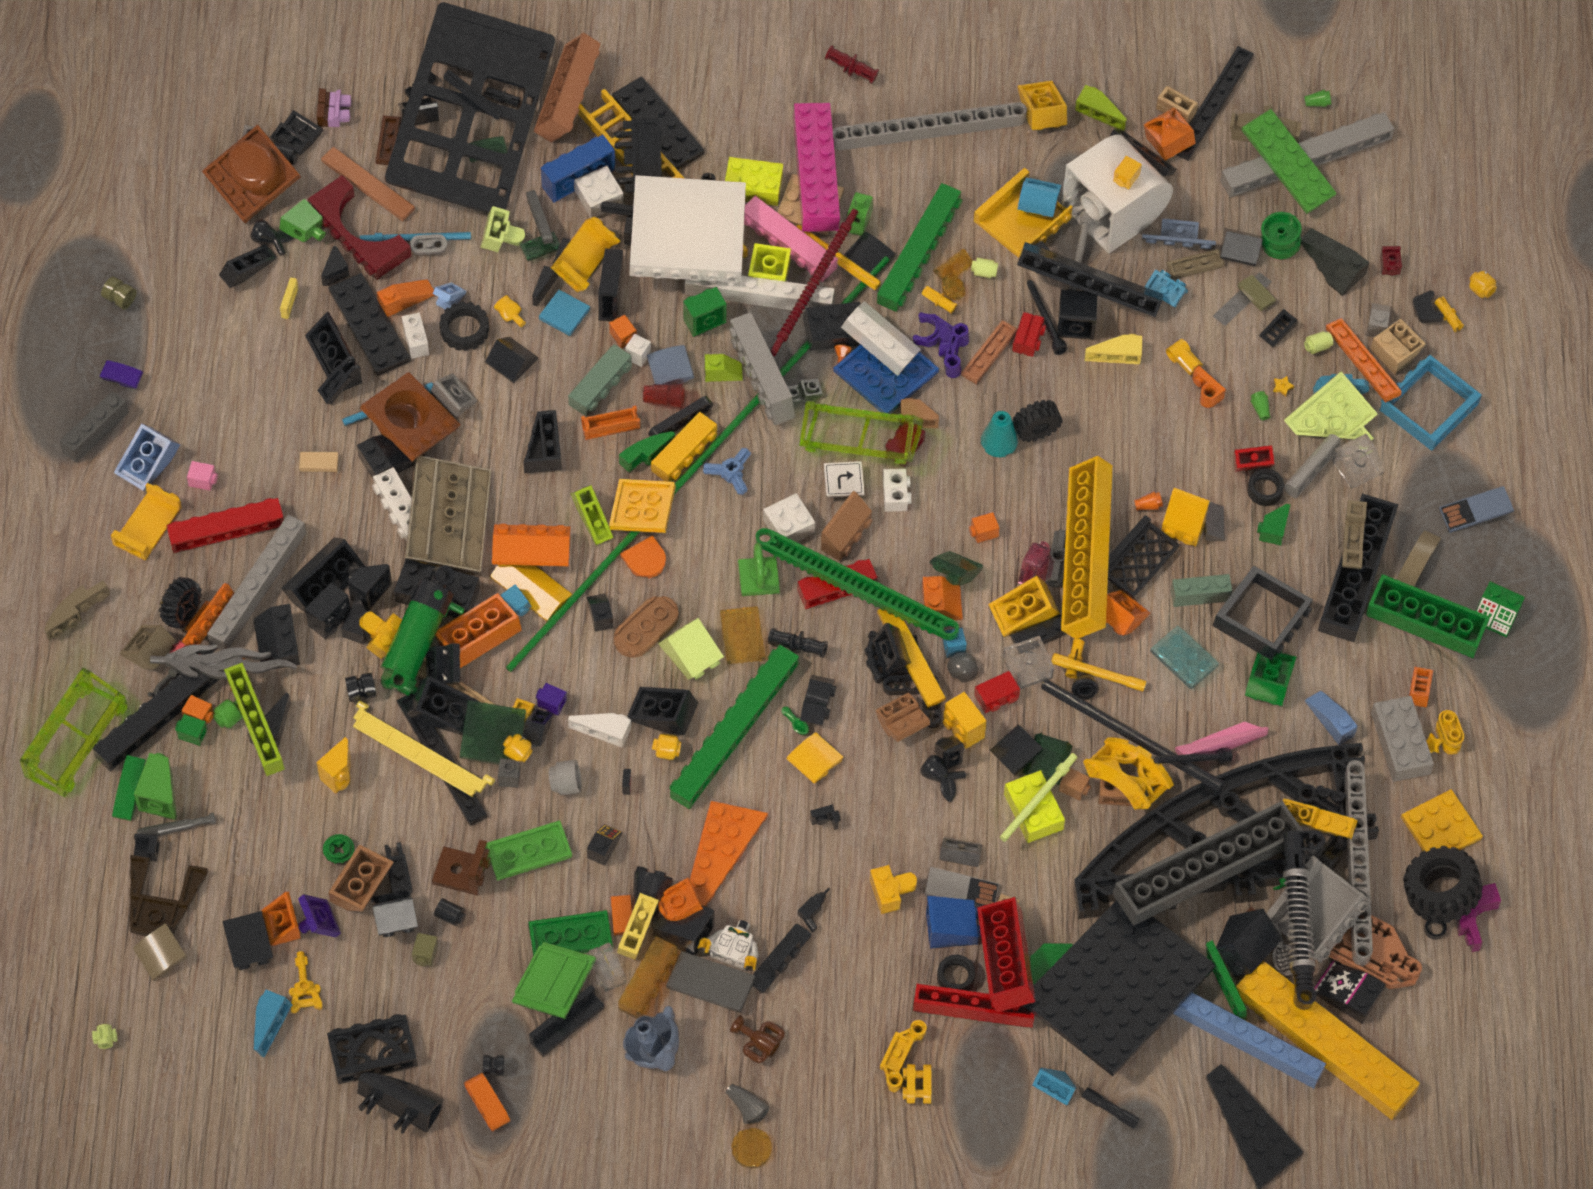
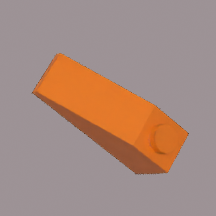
(404, 295)

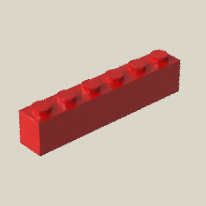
(225, 525)
(967, 1005)

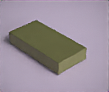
(1256, 293)

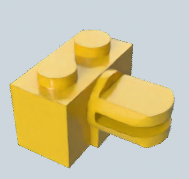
(381, 631)
(889, 887)

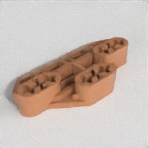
(1383, 953)

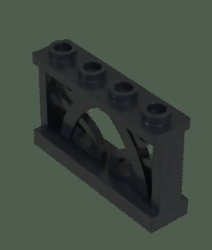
(398, 1060)

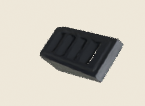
(1277, 320)

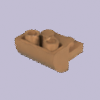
(902, 717)

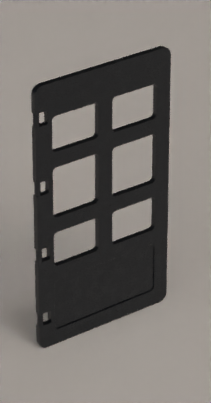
(487, 50)

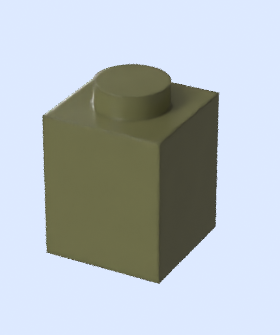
(424, 949)

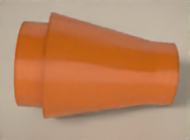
(1149, 502)

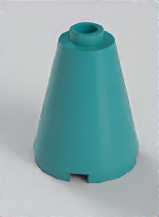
(999, 435)

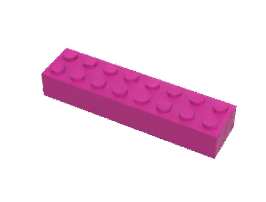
(816, 167)

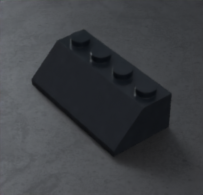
(331, 564)

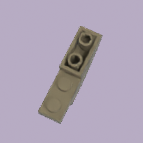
(68, 611)

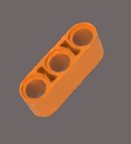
(487, 1101)

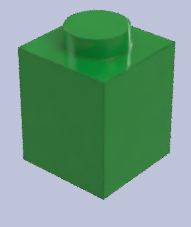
(191, 729)

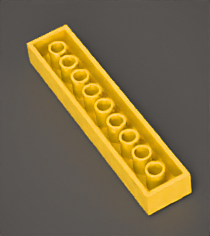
(1087, 547)
(1328, 1040)

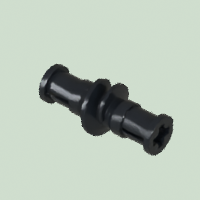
(798, 643)

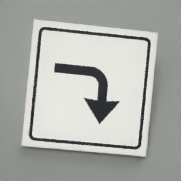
(843, 479)

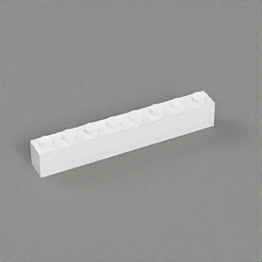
(762, 292)

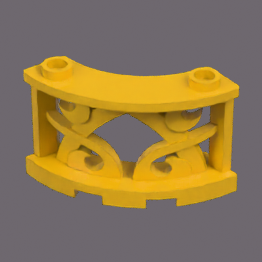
(1106, 767)

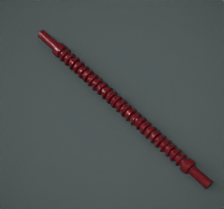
(783, 335)

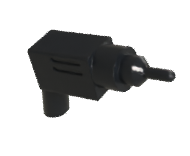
(811, 908)

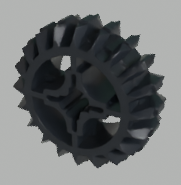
(180, 602)

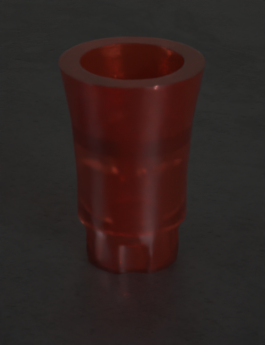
(666, 395)

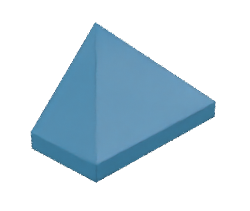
(1055, 1084)

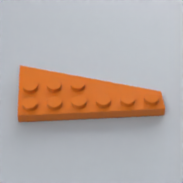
(722, 843)

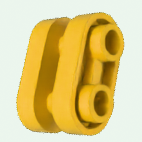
(1450, 731)
(910, 1092)

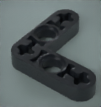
(896, 679)

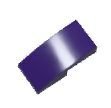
(121, 373)

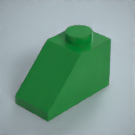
(1273, 525)

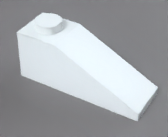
(606, 727)

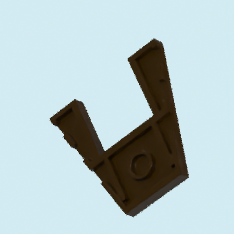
(152, 912)

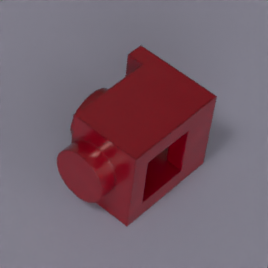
(1390, 260)

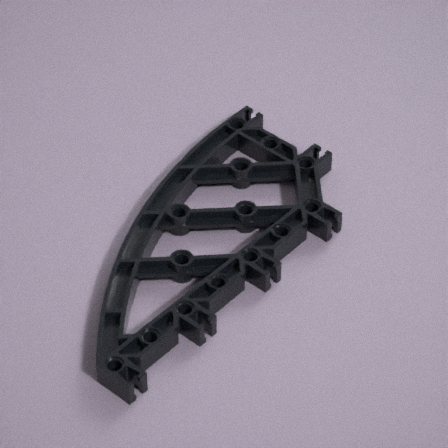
(1278, 771)

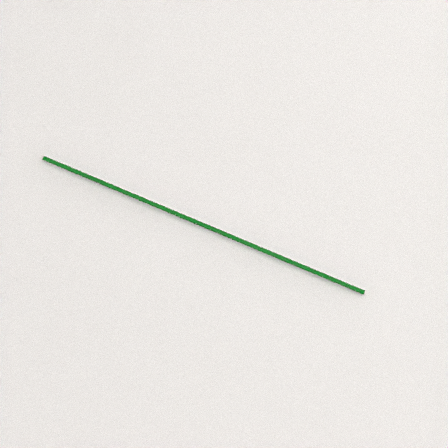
(679, 483)

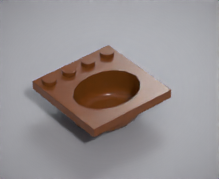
(251, 174)
(410, 416)

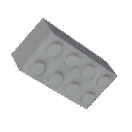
(1402, 738)

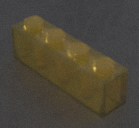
(647, 978)

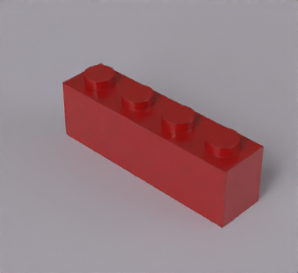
(817, 592)

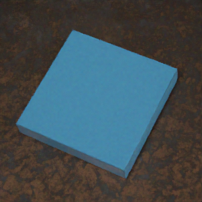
(564, 312)

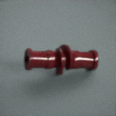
(851, 64)

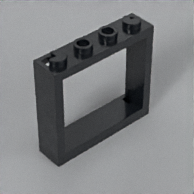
(1247, 636)

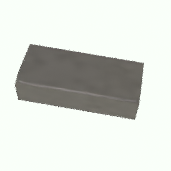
(1214, 523)
(960, 852)

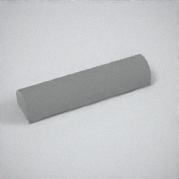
(1312, 466)

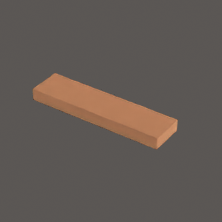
(989, 352)

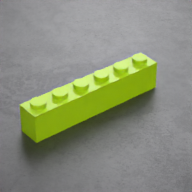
(254, 719)

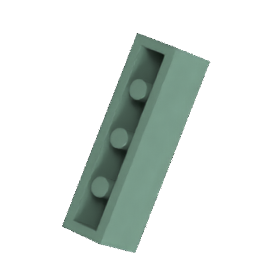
(600, 380)

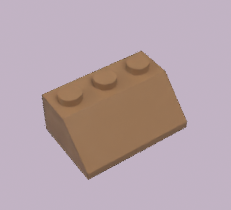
(846, 527)
(359, 879)

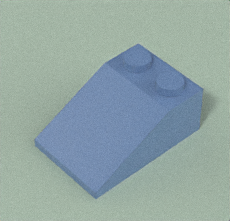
(146, 456)

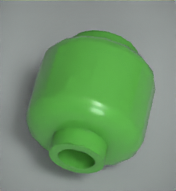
(227, 714)

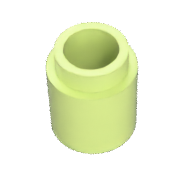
(984, 268)
(1318, 342)

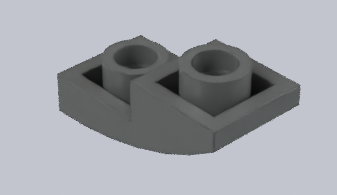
(805, 391)

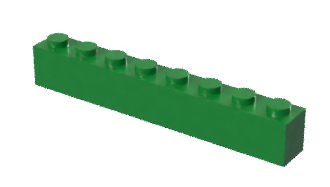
(918, 248)

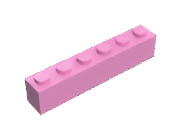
(784, 234)

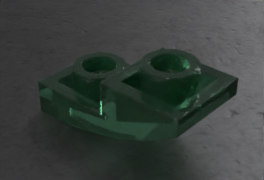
(495, 144)

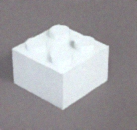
(598, 188)
(789, 518)

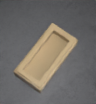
(318, 462)

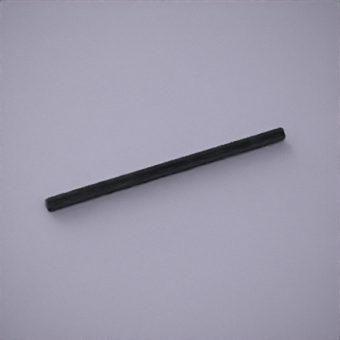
(1129, 733)

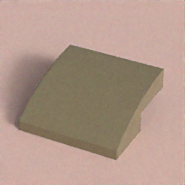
(159, 952)

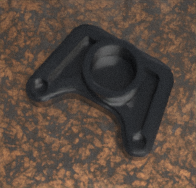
(1424, 308)

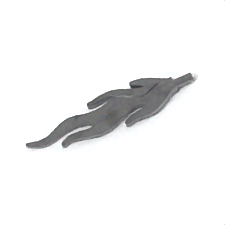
(187, 659)

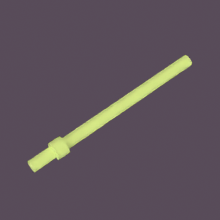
(1061, 770)

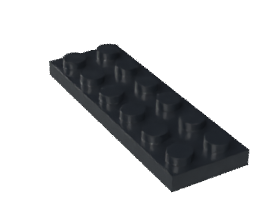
(643, 103)
(369, 324)

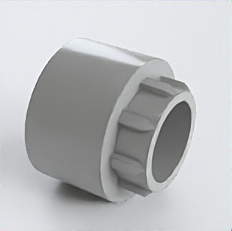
(565, 777)

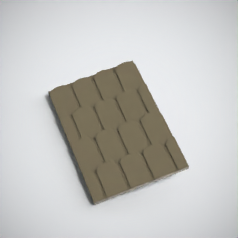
(448, 514)

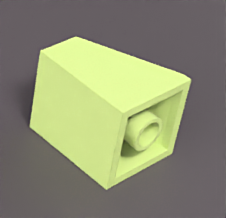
(692, 649)

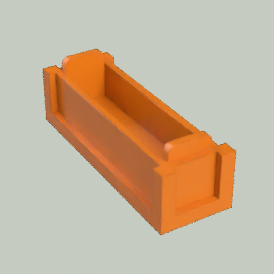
(610, 423)

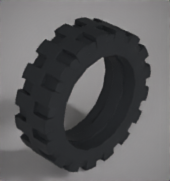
(464, 309)

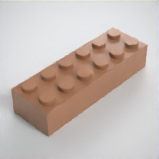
(567, 87)

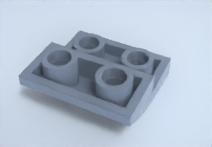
(670, 365)

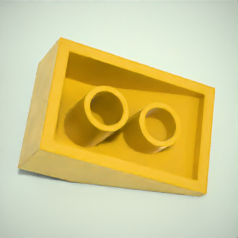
(1043, 105)
(1185, 517)
(1024, 607)

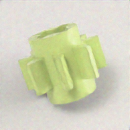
(104, 1036)

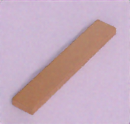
(368, 184)

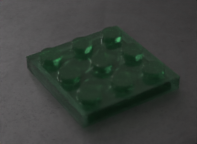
(487, 729)

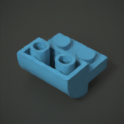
(1039, 197)

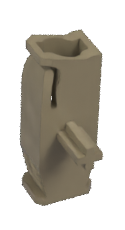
(1241, 120)

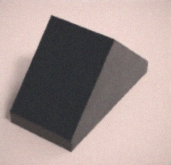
(335, 268)

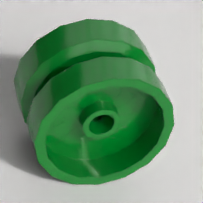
(1281, 235)

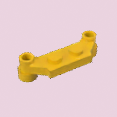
(898, 1052)

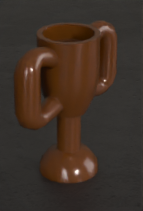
(759, 1039)

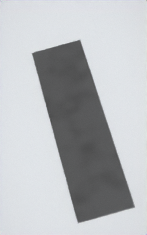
(1237, 303)

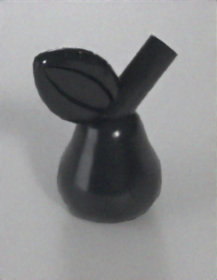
(265, 233)
(935, 770)

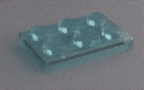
(1184, 657)

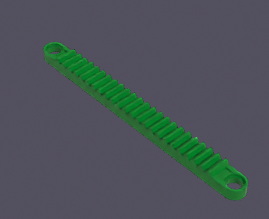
(857, 584)

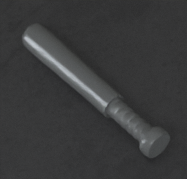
(171, 827)

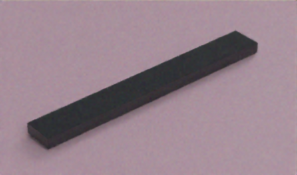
(1217, 97)
(431, 739)

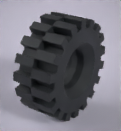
(1037, 420)

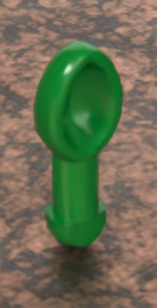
(799, 726)

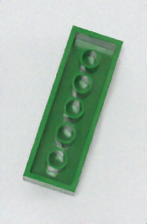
(1427, 616)

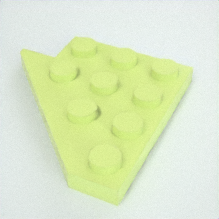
(1333, 410)

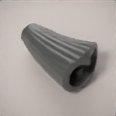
(750, 1106)

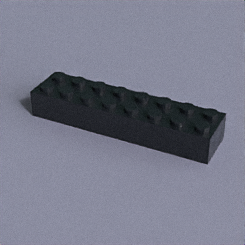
(1353, 586)

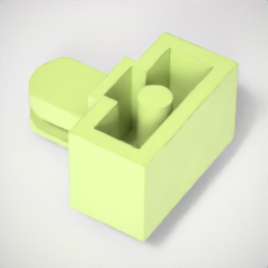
(499, 230)

